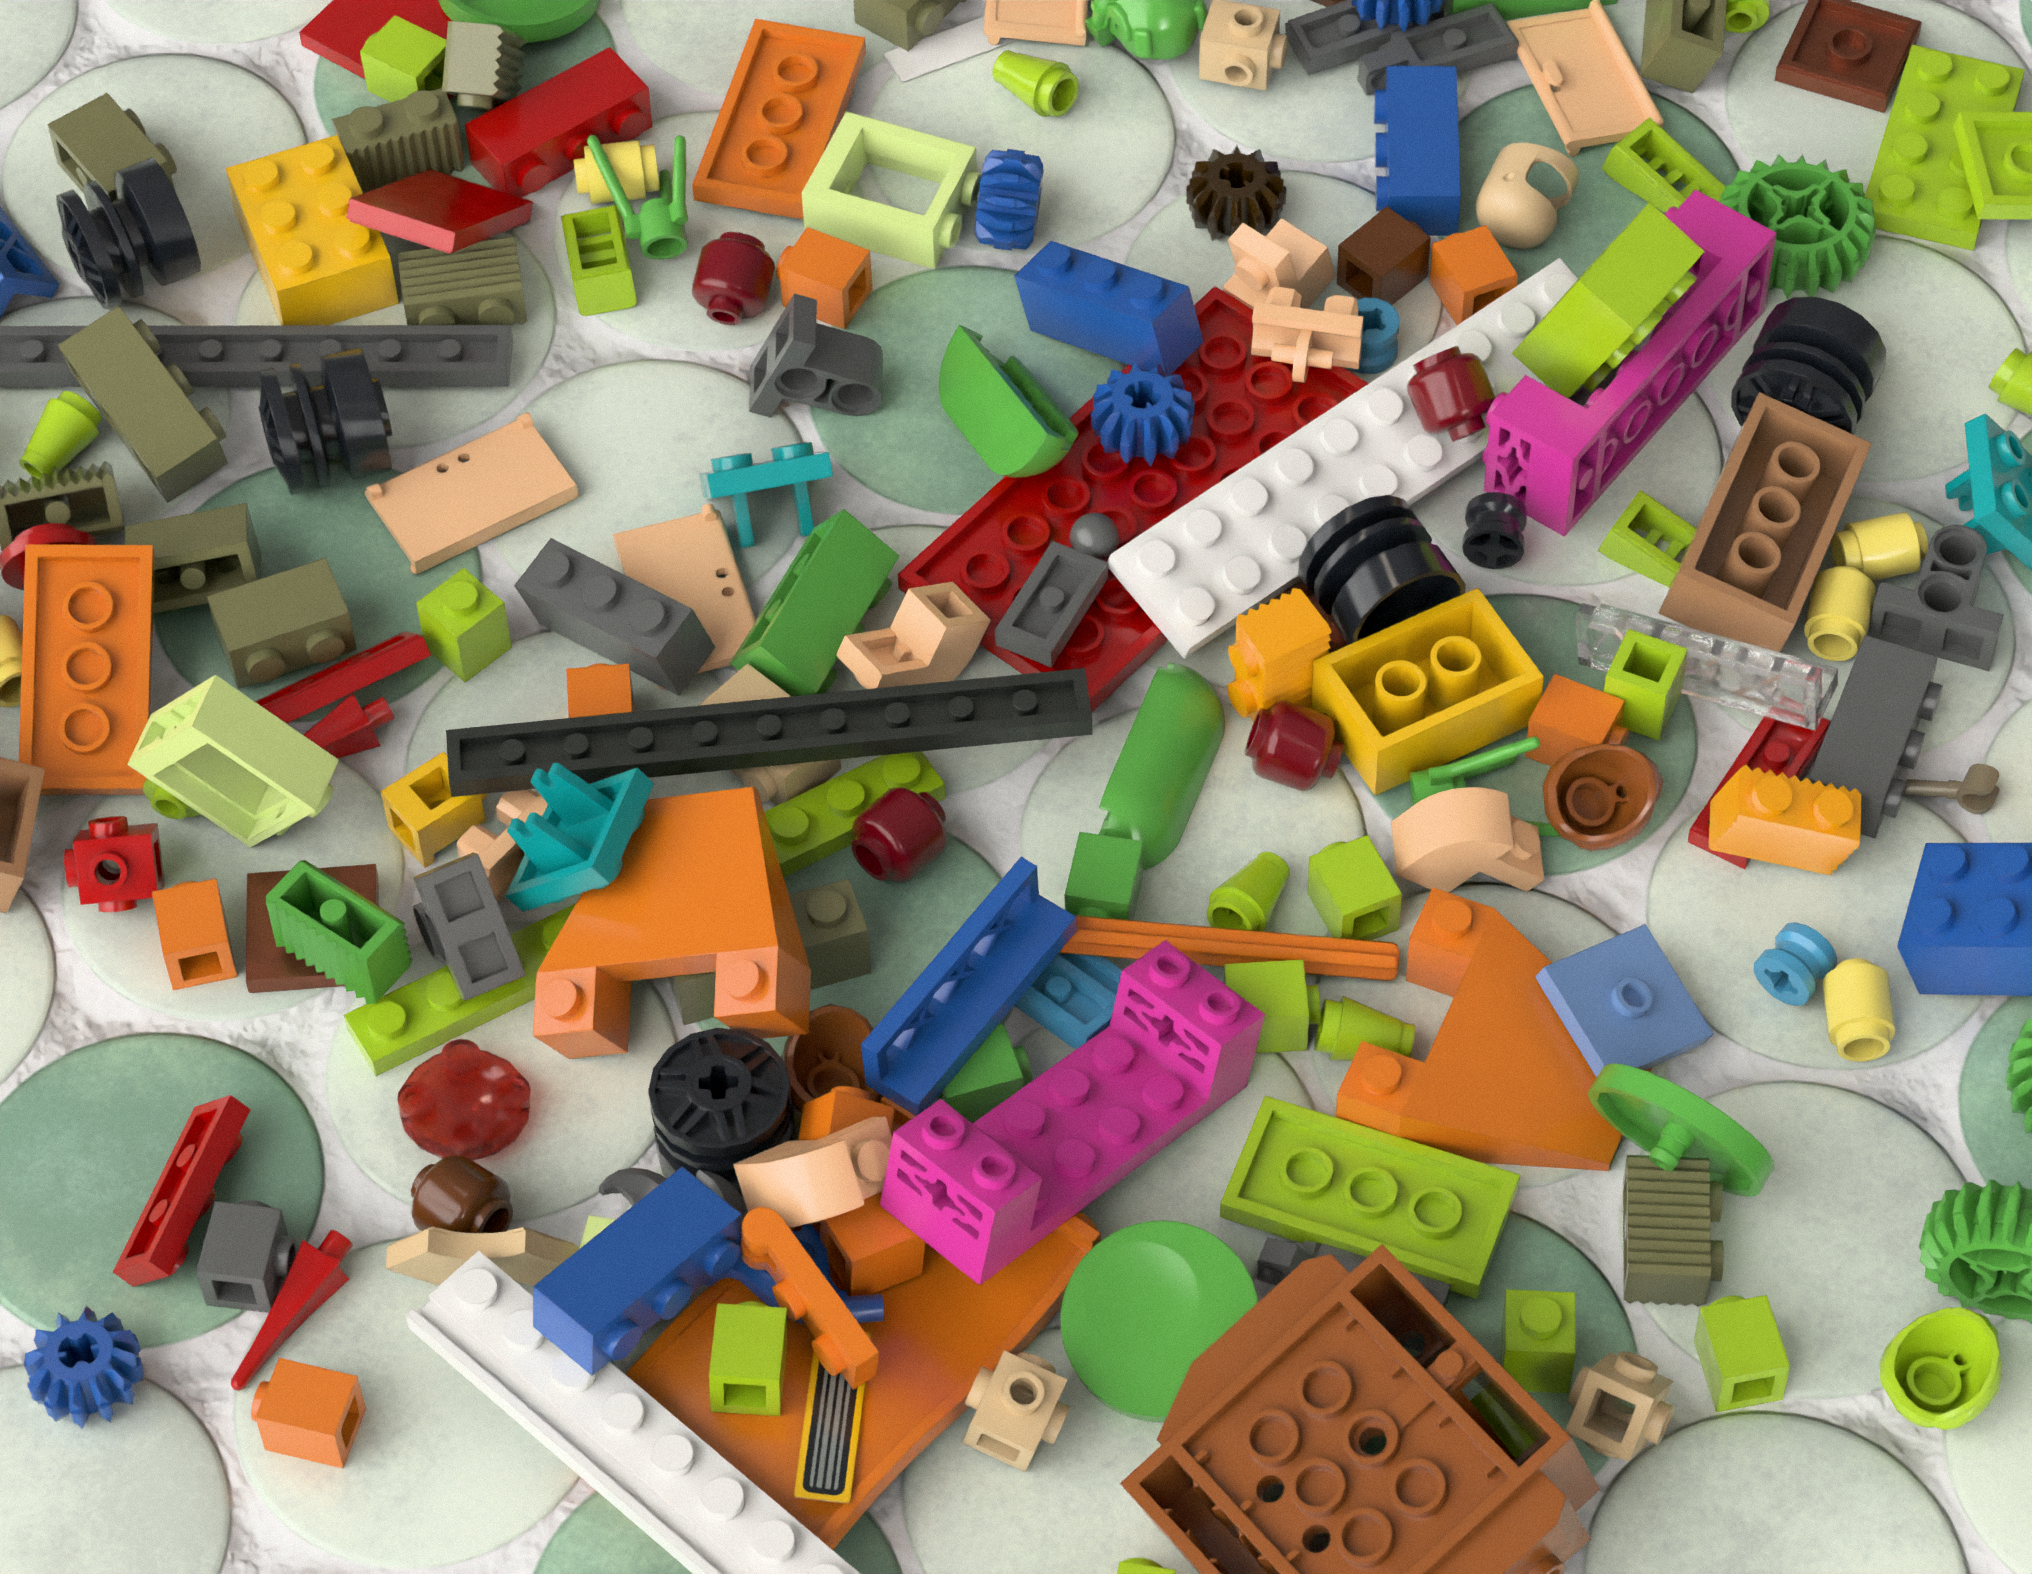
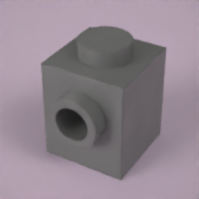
(245, 1256)

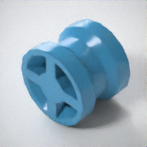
(1378, 335)
(1795, 964)

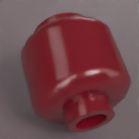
(733, 278)
(1451, 393)
(1293, 745)
(899, 834)

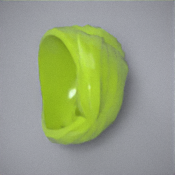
(1943, 1368)

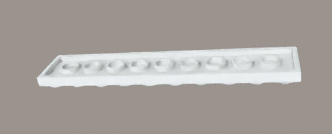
(1249, 530)

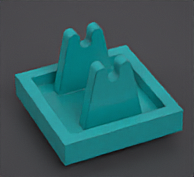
(790, 465)
(1996, 488)
(579, 835)

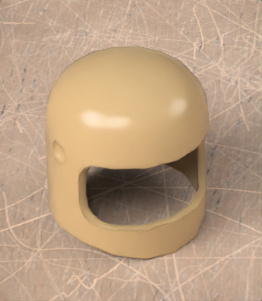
(1514, 209)

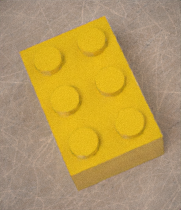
(299, 235)
(1427, 690)

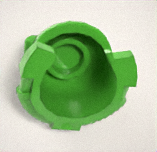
(1148, 26)

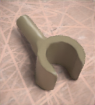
(1974, 794)

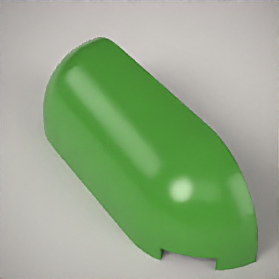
(1002, 409)
(1164, 762)

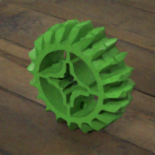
(1799, 206)
(1981, 1248)

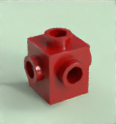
(131, 847)

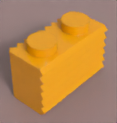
(1276, 653)
(1785, 820)

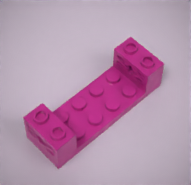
(1569, 454)
(1056, 1145)

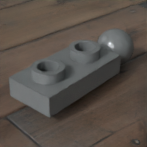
(1059, 591)

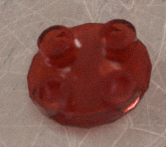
(464, 1102)

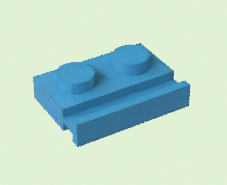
(1073, 997)

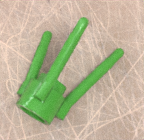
(660, 219)
(1453, 776)

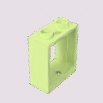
(882, 227)
(234, 762)

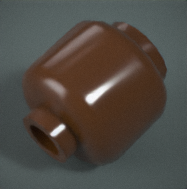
(460, 1197)

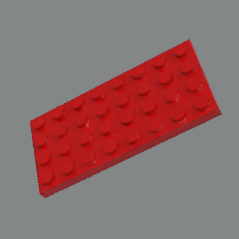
(1239, 413)

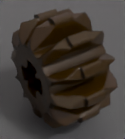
(1234, 192)

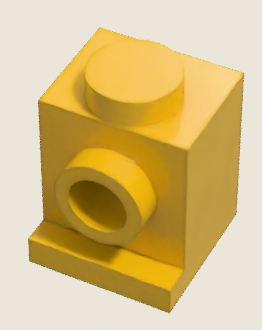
(425, 814)

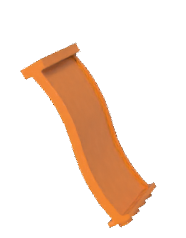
(929, 1355)

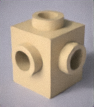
(1241, 44)
(1015, 1408)
(1602, 1417)

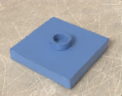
(1624, 1003)

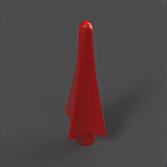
(350, 727)
(309, 1283)

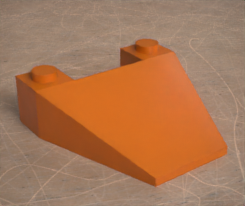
(690, 899)
(1503, 1066)

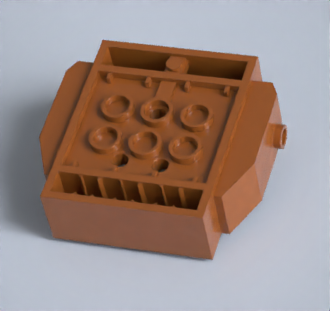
(1298, 1399)

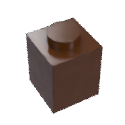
(1384, 258)

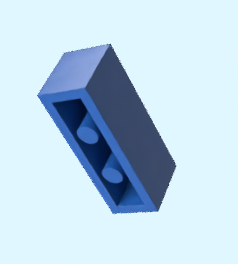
(1419, 147)
(1108, 308)
(637, 1271)

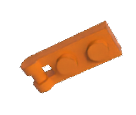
(808, 1295)

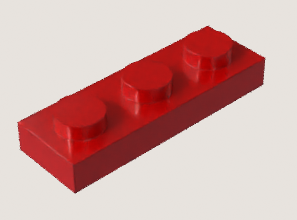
(183, 1191)

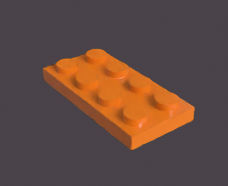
(778, 117)
(86, 665)

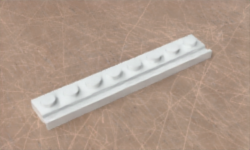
(614, 1434)

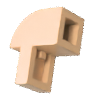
(1280, 260)
(926, 643)
(1463, 834)
(819, 1176)

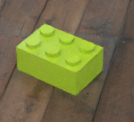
(1611, 305)

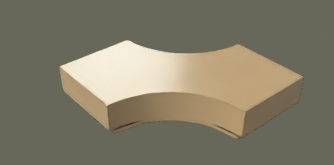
(439, 1252)

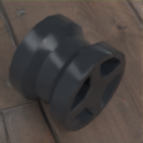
(1494, 530)

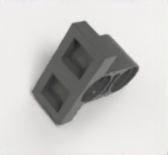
(815, 366)
(1940, 611)
(466, 926)

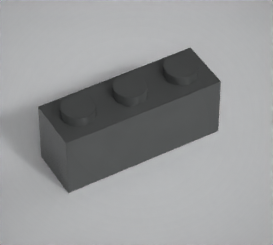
(615, 616)
(1877, 727)

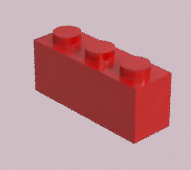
(546, 128)

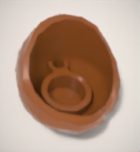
(1601, 795)
(827, 1055)

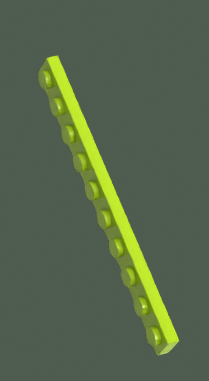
(802, 831)

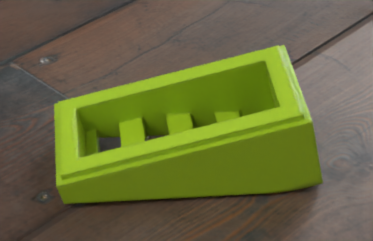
(1663, 152)
(598, 263)
(1641, 553)

